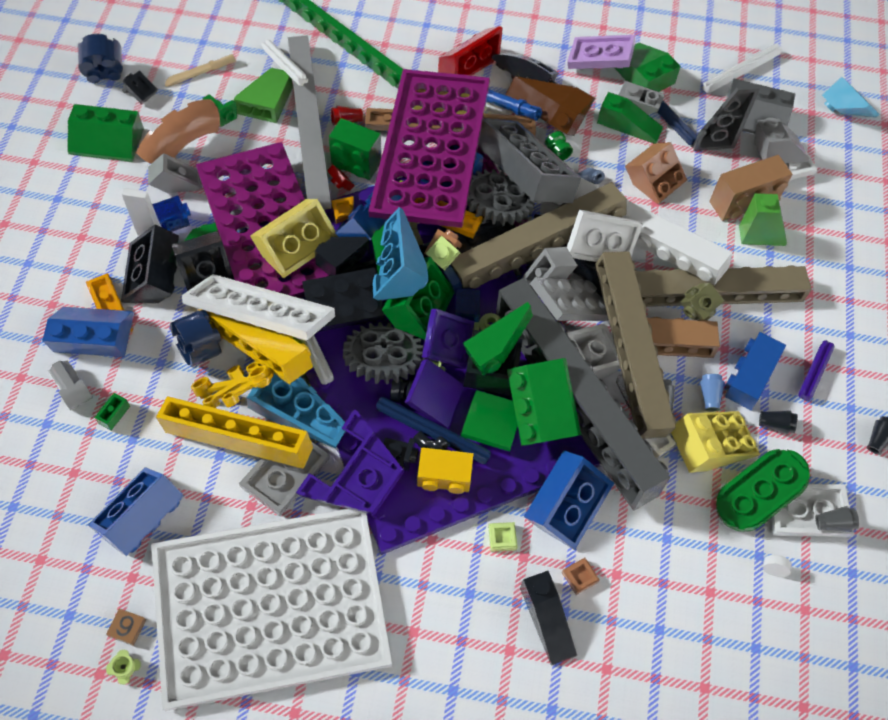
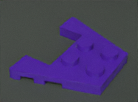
(366, 477)

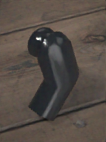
(425, 442)

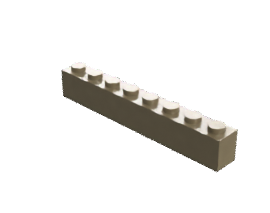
(531, 238)
(736, 285)
(635, 345)

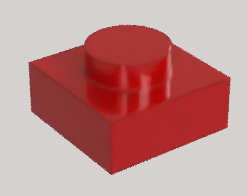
(339, 178)

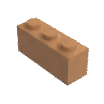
(685, 337)

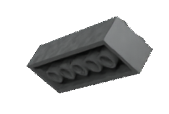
(528, 162)

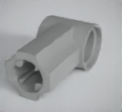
(71, 387)

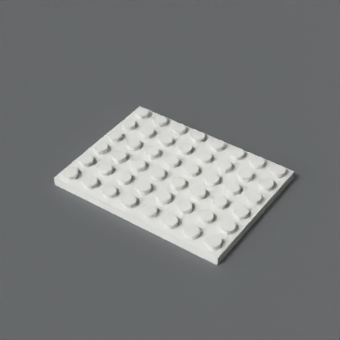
(267, 608)

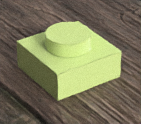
(443, 253)

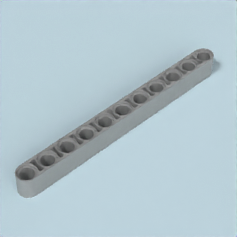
(309, 124)

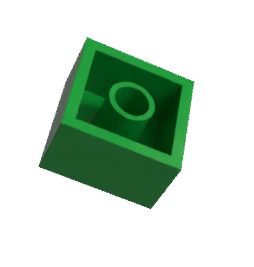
(355, 149)

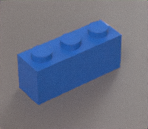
(754, 370)

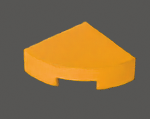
(342, 208)

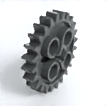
(498, 198)
(382, 353)

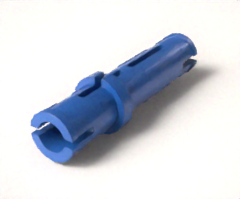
(519, 107)

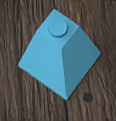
(847, 100)

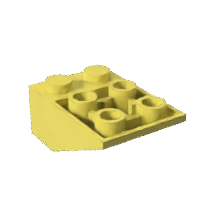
(713, 440)

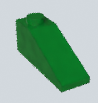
(628, 118)
(494, 344)

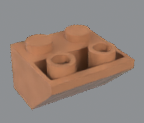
(657, 171)

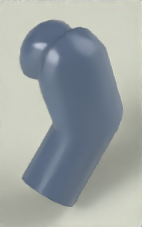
(592, 175)

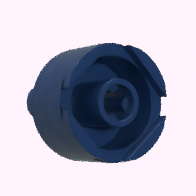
(100, 58)
(196, 338)

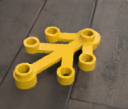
(258, 376)

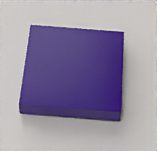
(446, 338)
(434, 393)

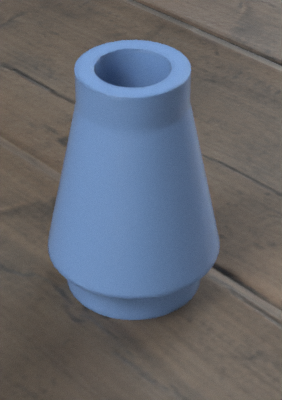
(712, 390)

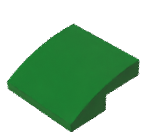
(491, 421)

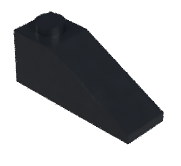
(548, 617)

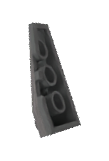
(728, 122)

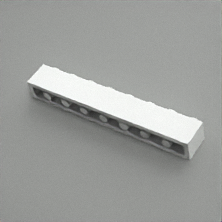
(673, 242)

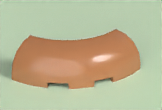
(180, 129)

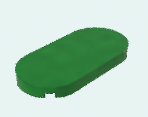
(762, 490)

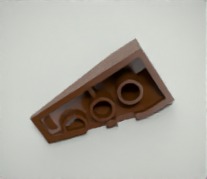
(560, 104)

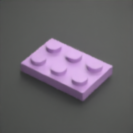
(601, 52)

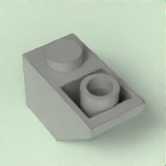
(644, 98)

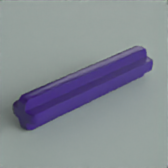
(816, 370)

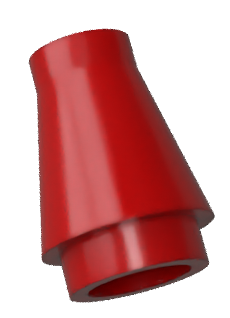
(347, 113)

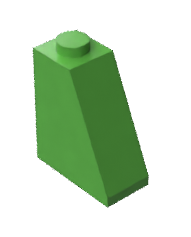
(265, 96)
(763, 222)

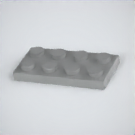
(570, 299)

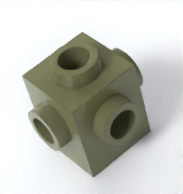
(701, 301)

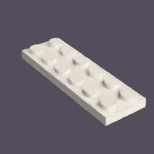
(259, 306)

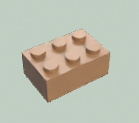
(739, 185)

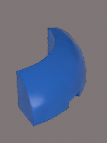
(360, 223)

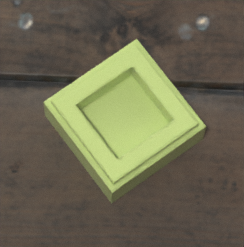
(502, 536)

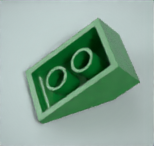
(650, 68)

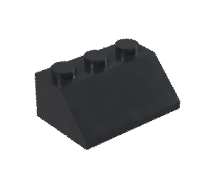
(150, 267)

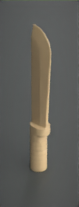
(212, 65)

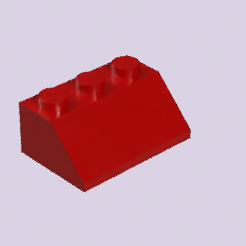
(472, 54)

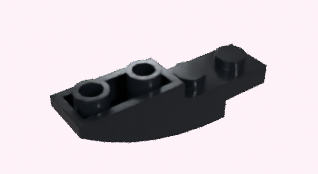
(525, 67)

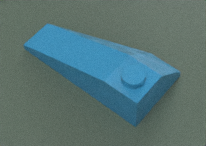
(401, 261)
(299, 408)

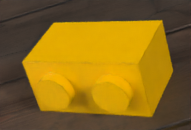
(445, 470)

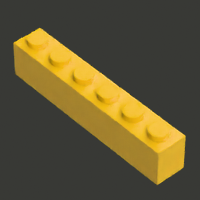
(267, 347)
(235, 432)

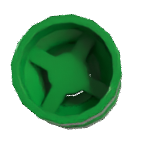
(557, 144)

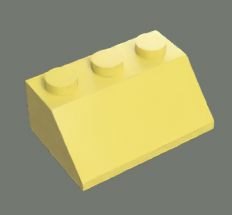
(294, 236)

